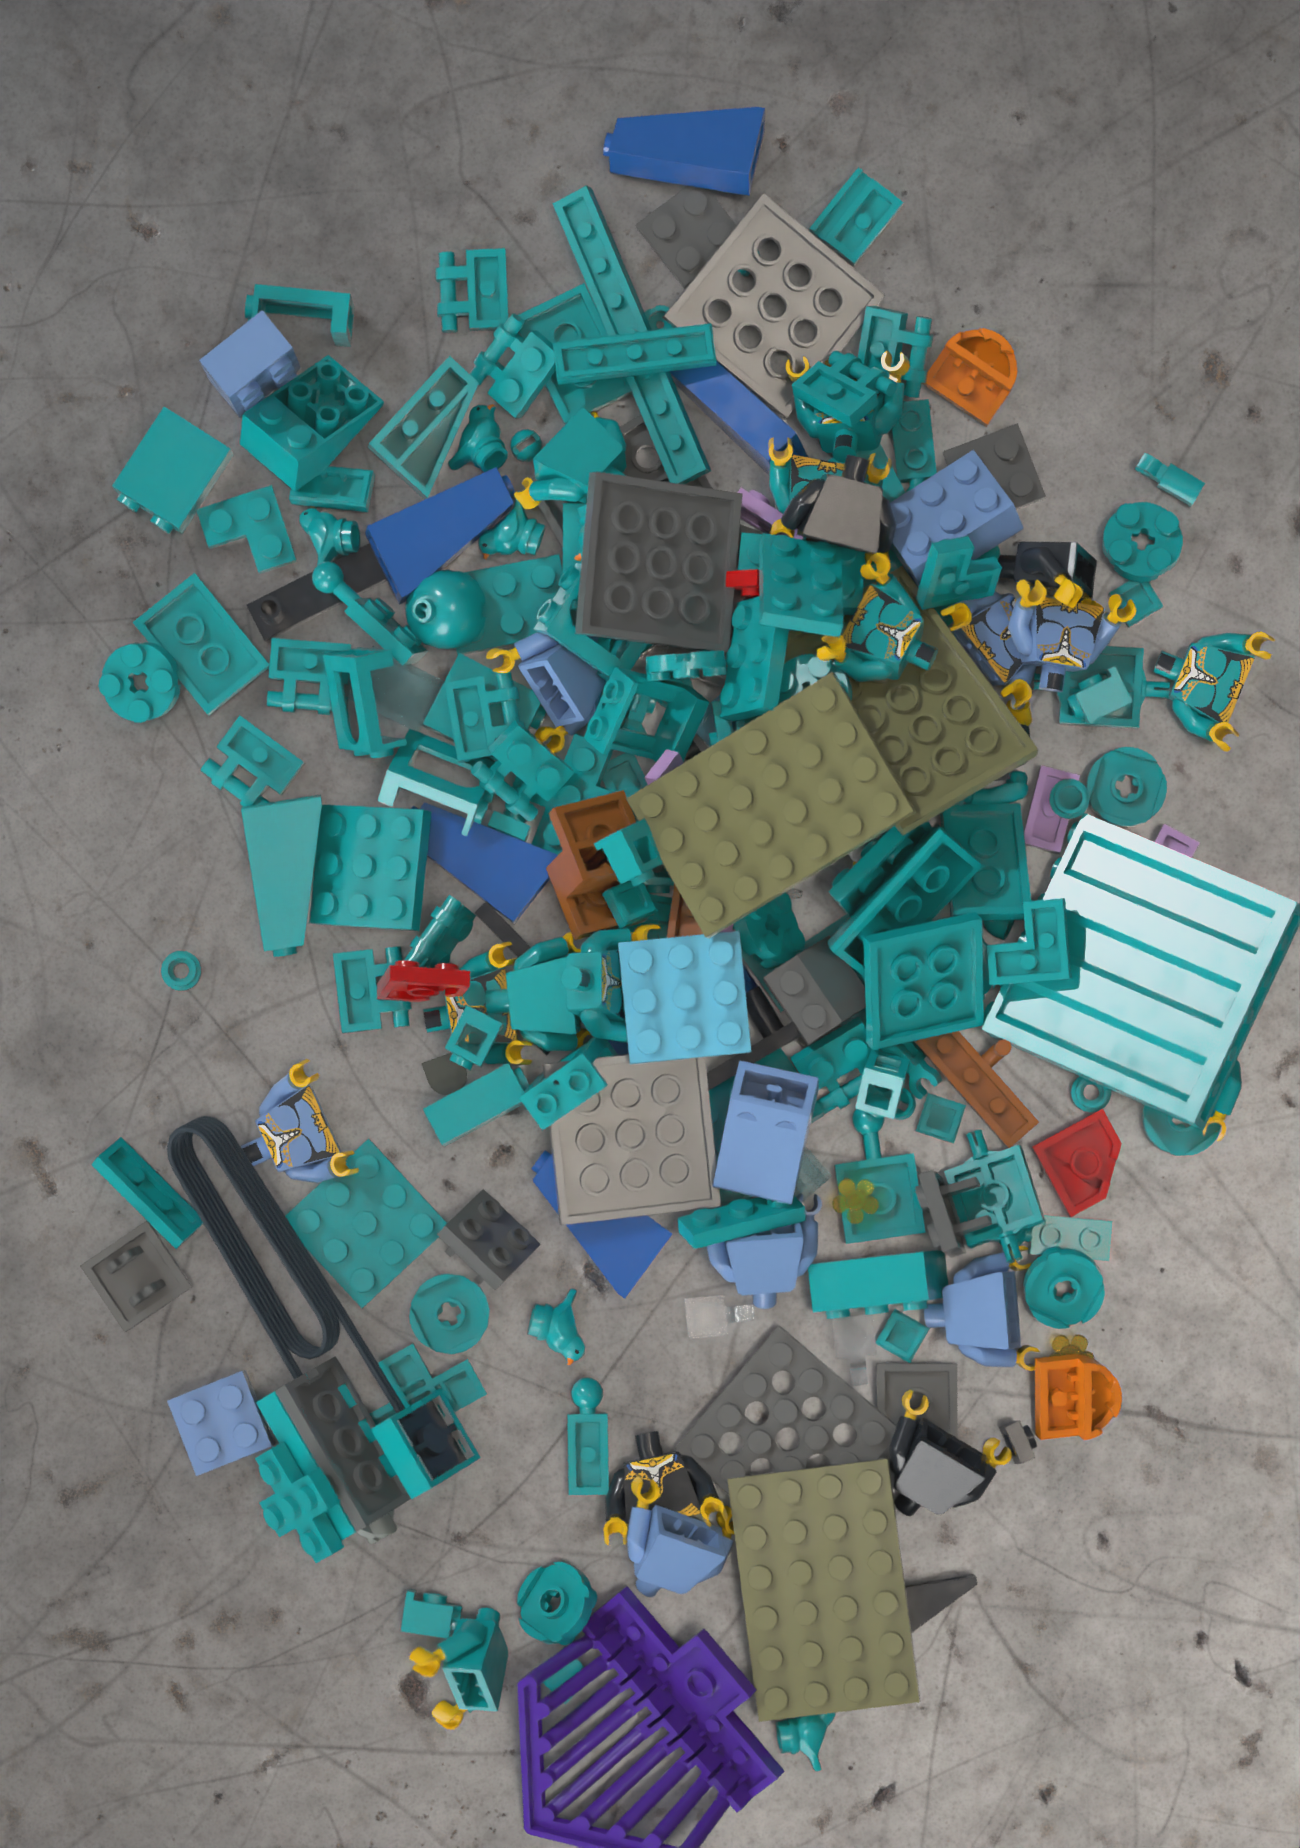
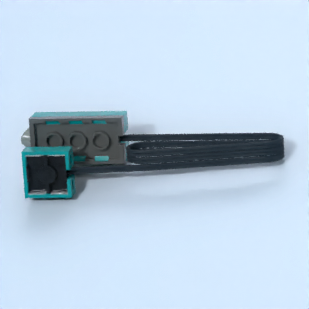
(320, 1410)

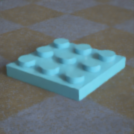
(684, 997)

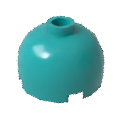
(446, 610)

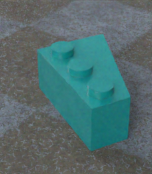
(425, 427)
(877, 1283)

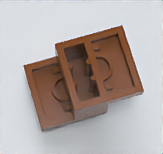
(582, 872)

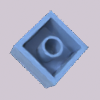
(220, 1422)

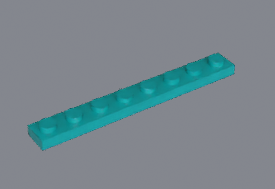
(624, 314)

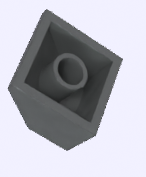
(817, 991)

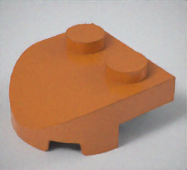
(974, 373)
(1074, 1397)

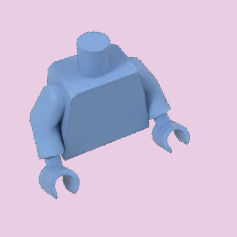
(769, 1259)

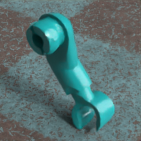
(1014, 790)

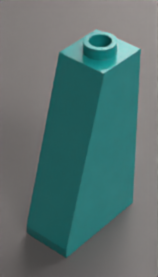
(282, 859)

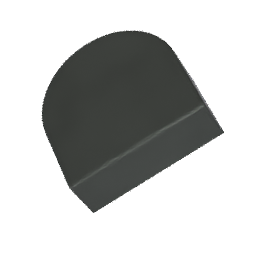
(445, 1075)

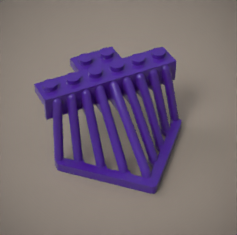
(689, 1695)

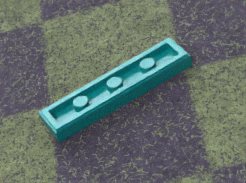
(634, 354)

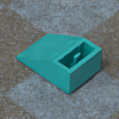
(308, 422)

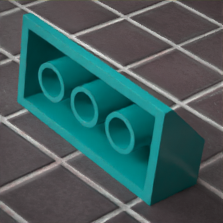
(909, 894)

